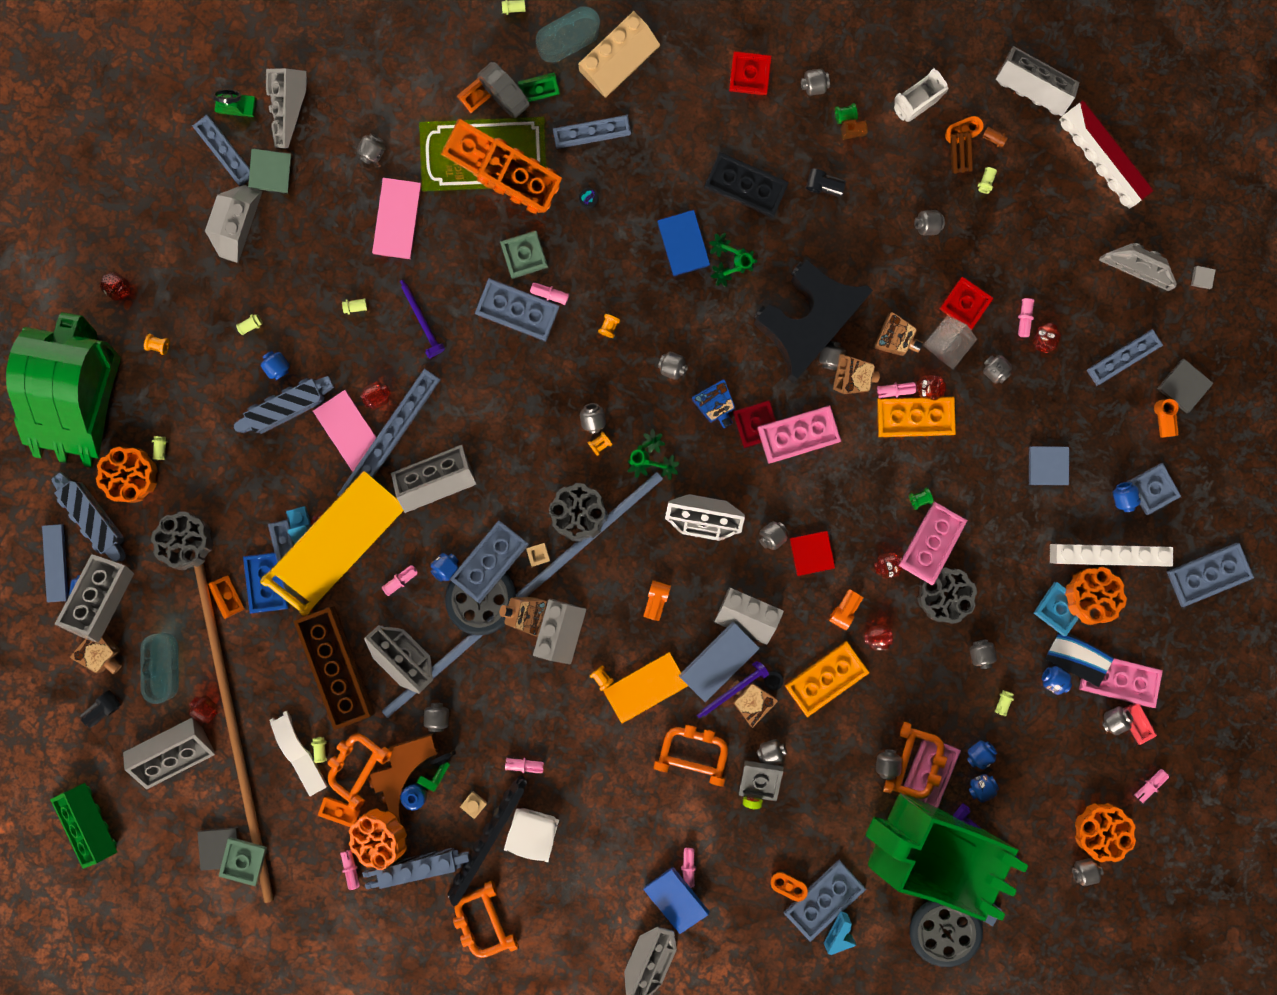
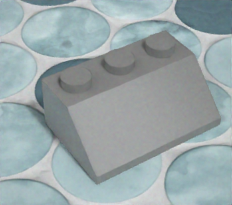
(751, 615)
(559, 631)

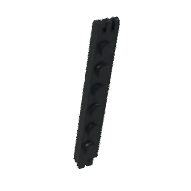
(486, 841)

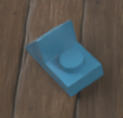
(298, 522)
(839, 937)

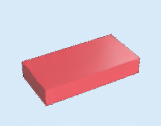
(1141, 726)

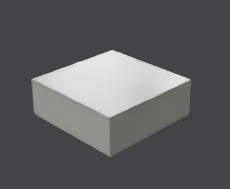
(1203, 277)

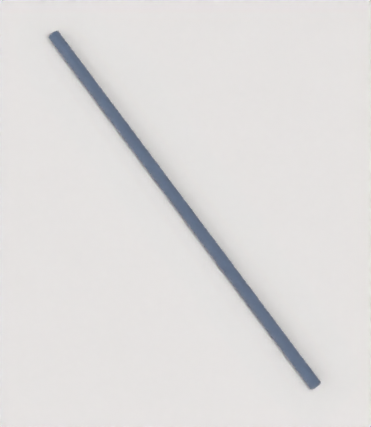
(530, 587)

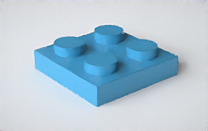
(1055, 610)

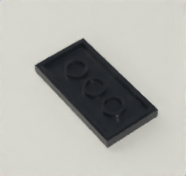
(746, 185)

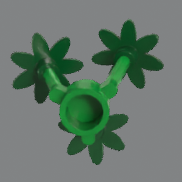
(742, 260)
(640, 457)

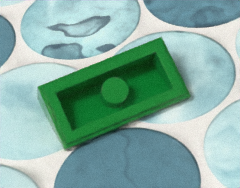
(539, 87)

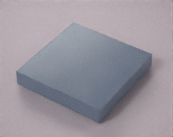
(1048, 465)
(1155, 488)

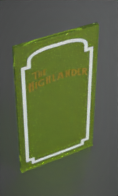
(443, 174)

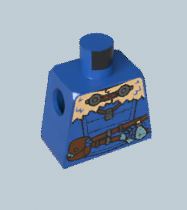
(715, 403)

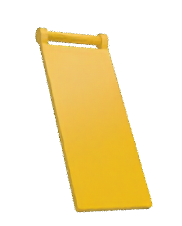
(334, 542)

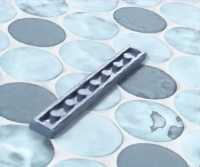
(395, 427)

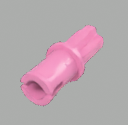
(549, 293)
(1026, 317)
(896, 389)
(399, 580)
(524, 765)
(1152, 785)
(688, 867)
(350, 869)

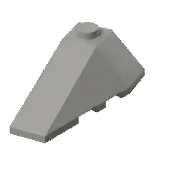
(287, 93)

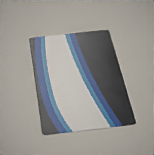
(1080, 658)

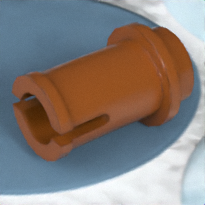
(995, 136)

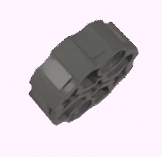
(503, 89)
(593, 502)
(182, 540)
(955, 612)

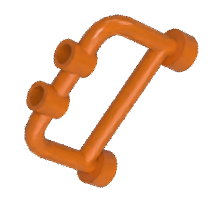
(690, 732)
(336, 764)
(933, 777)
(460, 921)

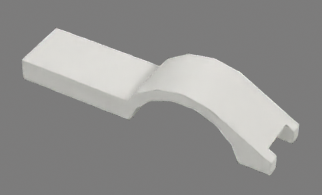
(297, 754)

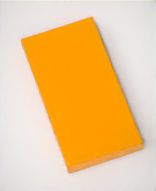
(915, 417)
(826, 679)
(645, 687)

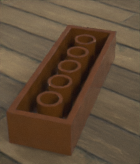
(334, 667)

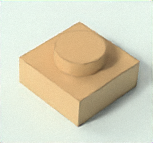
(538, 554)
(473, 804)

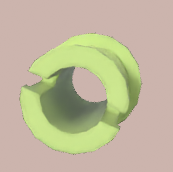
(513, 6)
(985, 185)
(354, 306)
(249, 324)
(159, 447)
(1004, 702)
(319, 749)

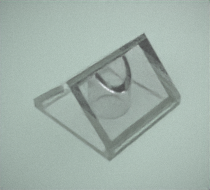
(950, 341)

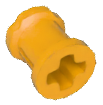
(609, 326)
(156, 344)
(596, 444)
(601, 678)

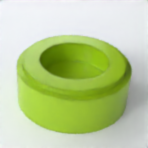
(752, 803)

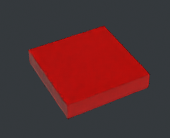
(750, 73)
(966, 303)
(812, 553)

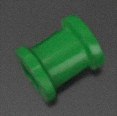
(846, 113)
(921, 498)

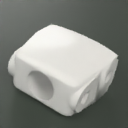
(920, 96)
(531, 834)

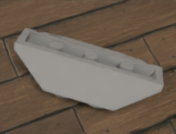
(232, 220)
(1142, 264)
(704, 517)
(400, 657)
(650, 961)

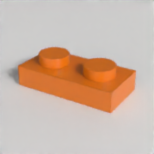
(338, 812)

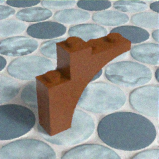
(403, 761)

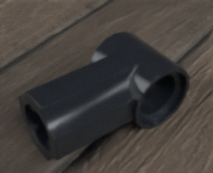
(819, 182)
(104, 706)

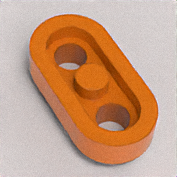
(963, 126)
(788, 886)

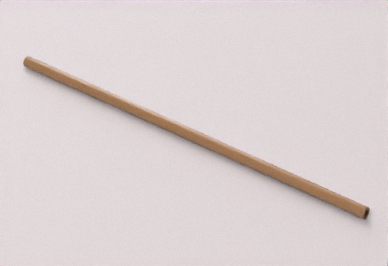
(232, 724)

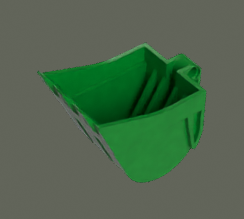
(61, 387)
(941, 858)

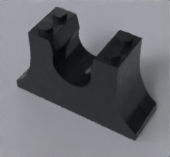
(829, 310)

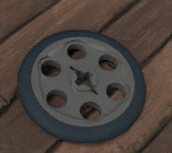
(479, 625)
(935, 955)

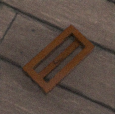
(961, 151)

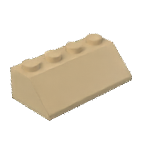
(619, 54)

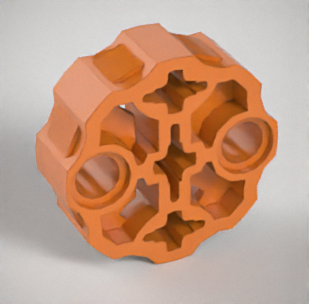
(132, 457)
(1084, 584)
(1115, 827)
(377, 839)

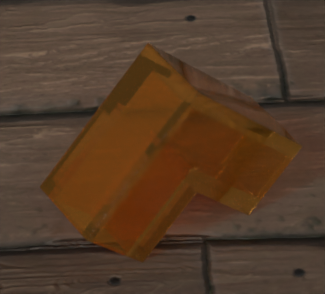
(853, 129)

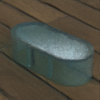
(568, 34)
(159, 667)

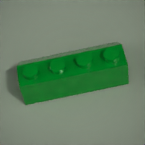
(84, 825)

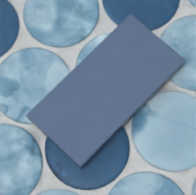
(517, 309)
(489, 561)
(1210, 574)
(719, 661)
(825, 900)

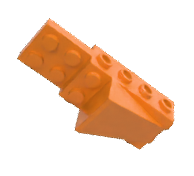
(502, 167)

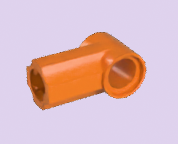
(1167, 421)
(657, 597)
(844, 613)

